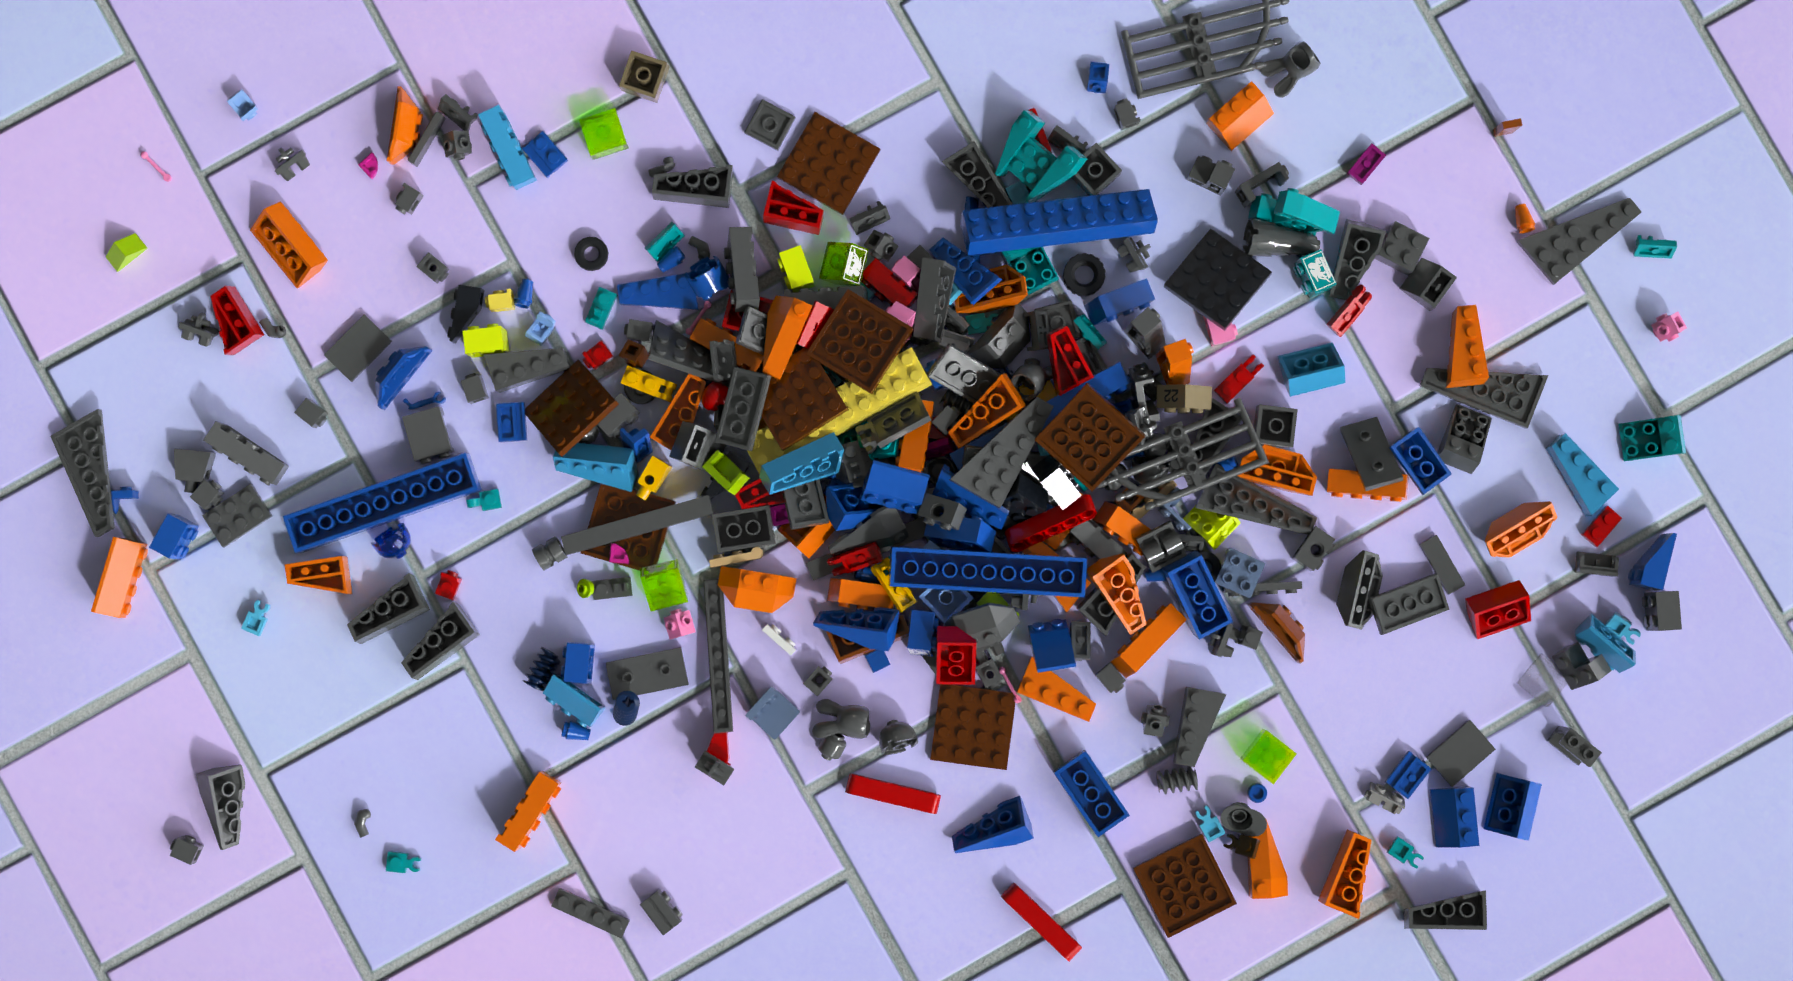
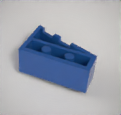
(1119, 302)

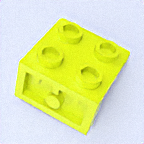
(1211, 525)

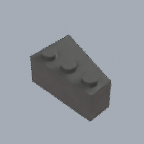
(1095, 541)

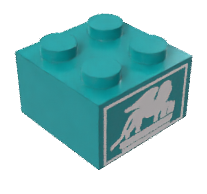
(1314, 274)

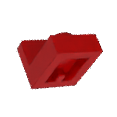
(597, 355)
(448, 585)

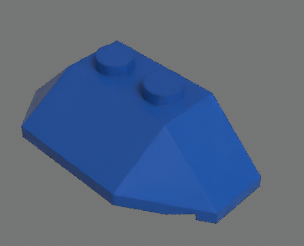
(398, 372)

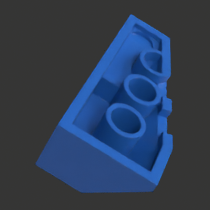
(868, 628)
(1000, 828)

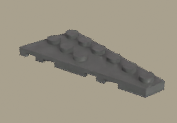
(86, 464)

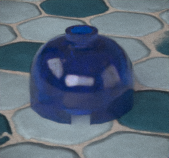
(393, 542)

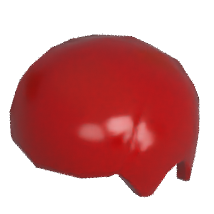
(714, 395)

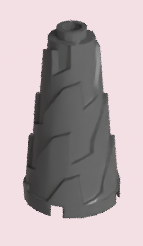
(1271, 239)

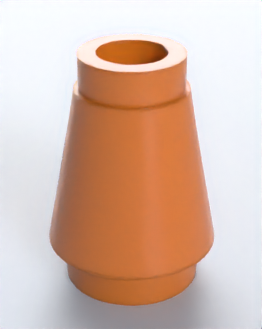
(1524, 220)

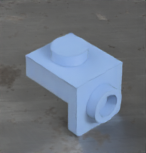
(243, 105)
(541, 328)

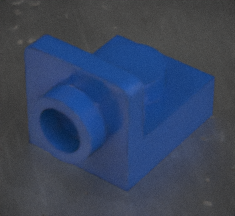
(1098, 77)

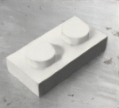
(786, 644)

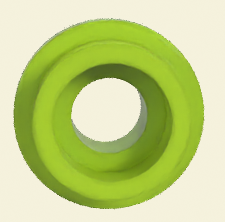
(585, 588)

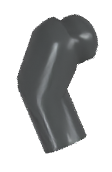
(668, 165)
(272, 331)
(360, 821)

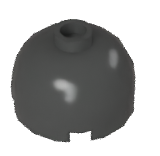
(1152, 473)
(896, 737)

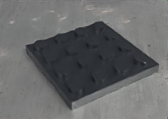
(1217, 279)

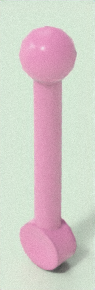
(166, 177)
(707, 304)
(1017, 698)

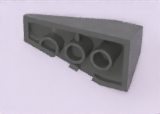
(1356, 252)
(883, 528)
(222, 797)

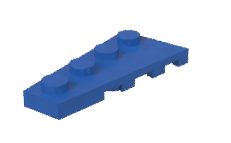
(970, 276)
(659, 292)
(974, 505)

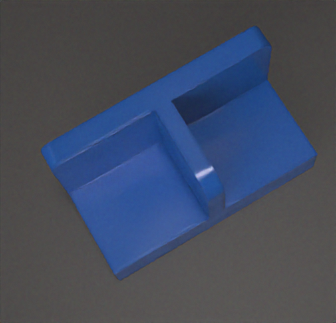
(637, 440)

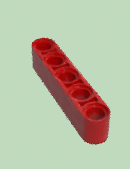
(1050, 523)
(893, 793)
(1041, 921)

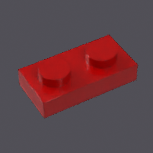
(1601, 526)

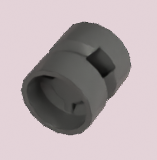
(549, 553)

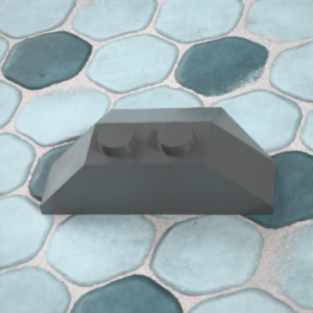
(1003, 339)
(1359, 582)
(986, 622)

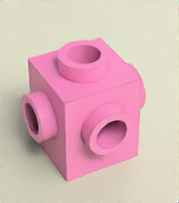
(1668, 326)
(679, 624)

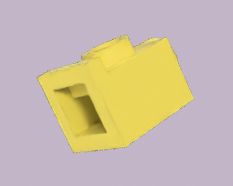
(500, 301)

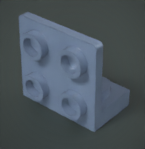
(1167, 511)
(1240, 572)
(773, 712)

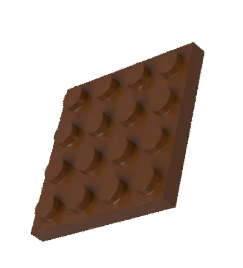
(828, 163)
(859, 341)
(800, 401)
(570, 407)
(1089, 437)
(617, 504)
(973, 726)
(1184, 885)

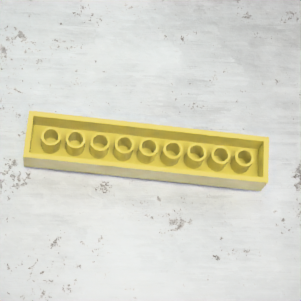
(901, 380)

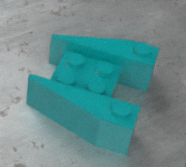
(1033, 162)
(1295, 212)

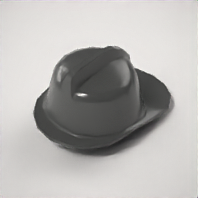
(1243, 820)

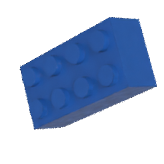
(1197, 595)
(1091, 793)

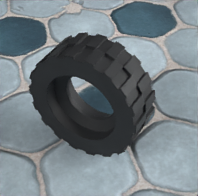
(1084, 260)

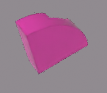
(370, 165)
(618, 554)

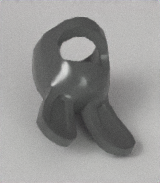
(1299, 63)
(1031, 376)
(850, 721)

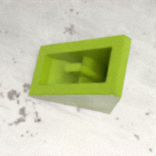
(125, 251)

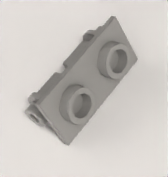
(960, 341)
(1393, 801)

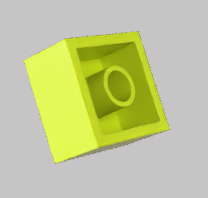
(796, 268)
(485, 340)

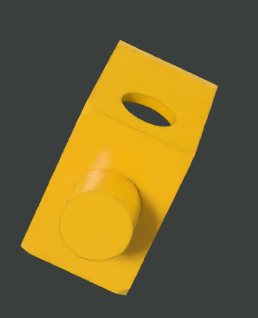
(659, 471)

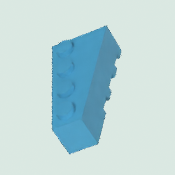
(507, 147)
(600, 464)
(803, 465)
(1583, 476)

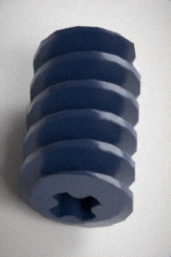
(542, 669)
(626, 708)

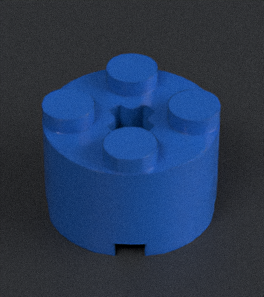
(707, 277)

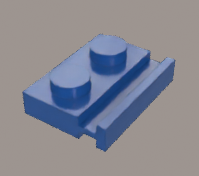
(545, 154)
(511, 422)
(1408, 775)

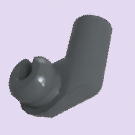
(702, 247)

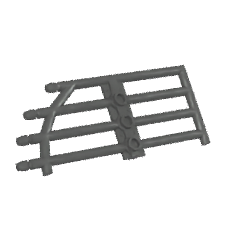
(1200, 48)
(1185, 454)

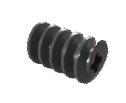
(959, 402)
(1177, 779)

